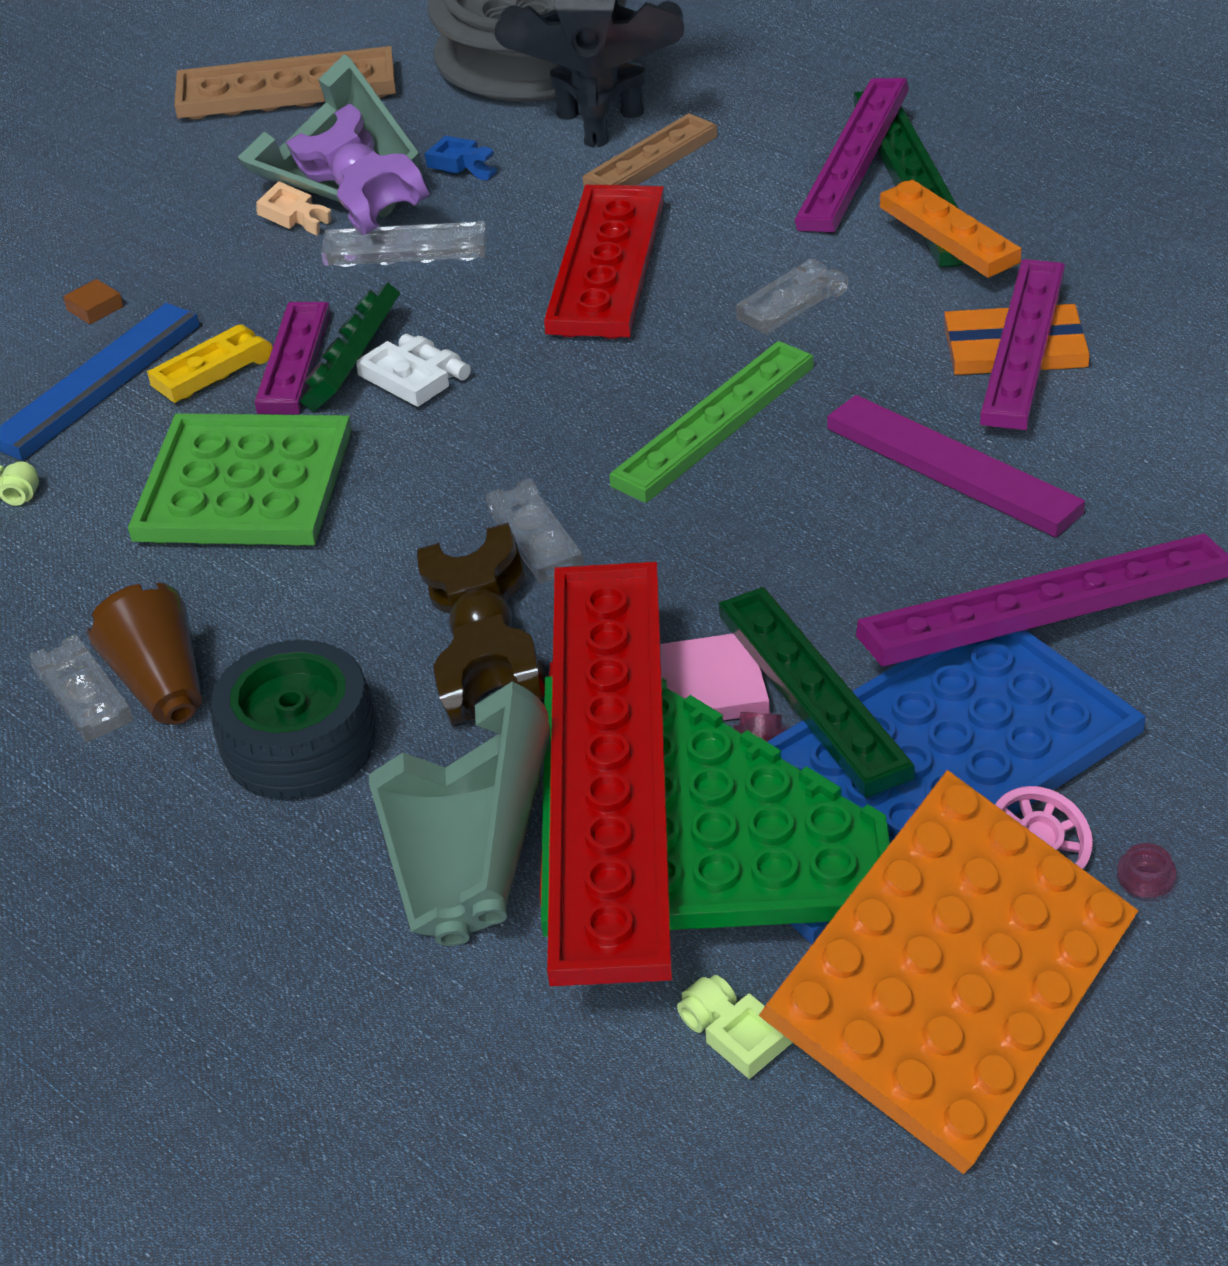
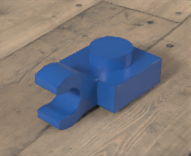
(456, 154)

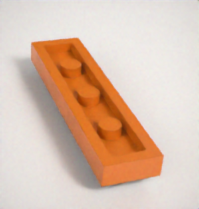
(950, 228)

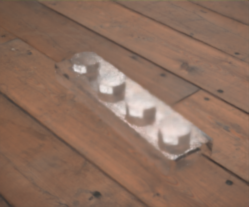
(405, 243)

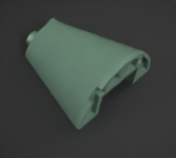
(340, 86)
(463, 825)

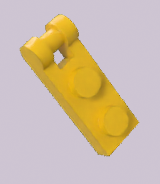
(209, 362)

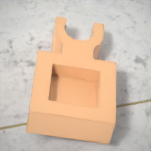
(291, 206)

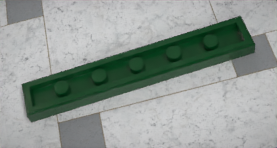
(817, 693)

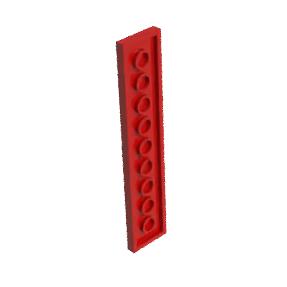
(607, 780)

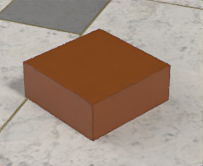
(93, 301)

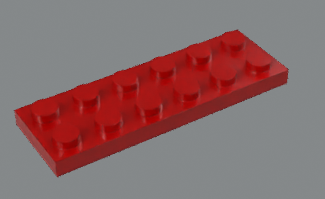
(605, 261)

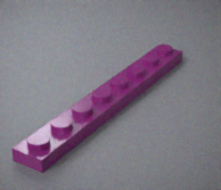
(1041, 599)

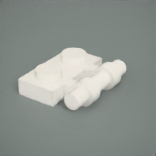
(413, 369)

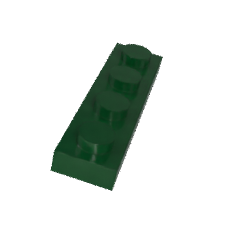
(344, 352)

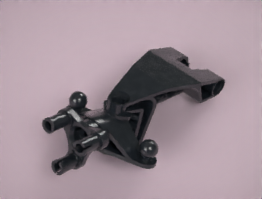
(593, 53)

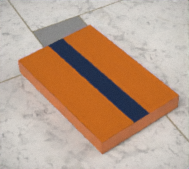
(976, 334)

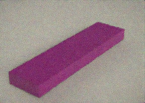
(292, 358)

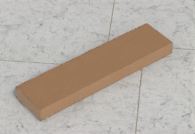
(654, 153)

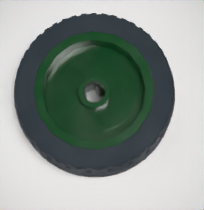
(293, 719)

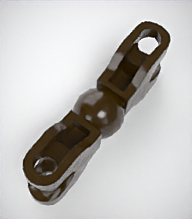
(484, 645)

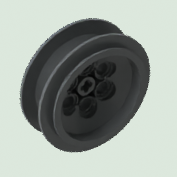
(476, 61)

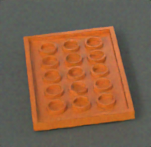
(951, 970)

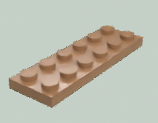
(273, 82)

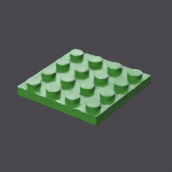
(242, 479)

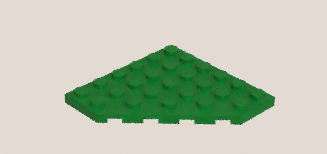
(745, 827)

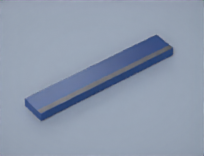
(95, 380)

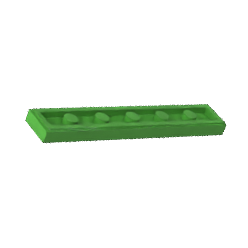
(710, 422)

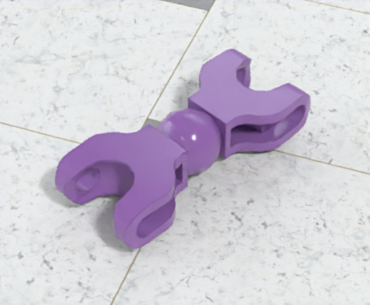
(364, 178)

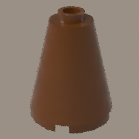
(150, 649)

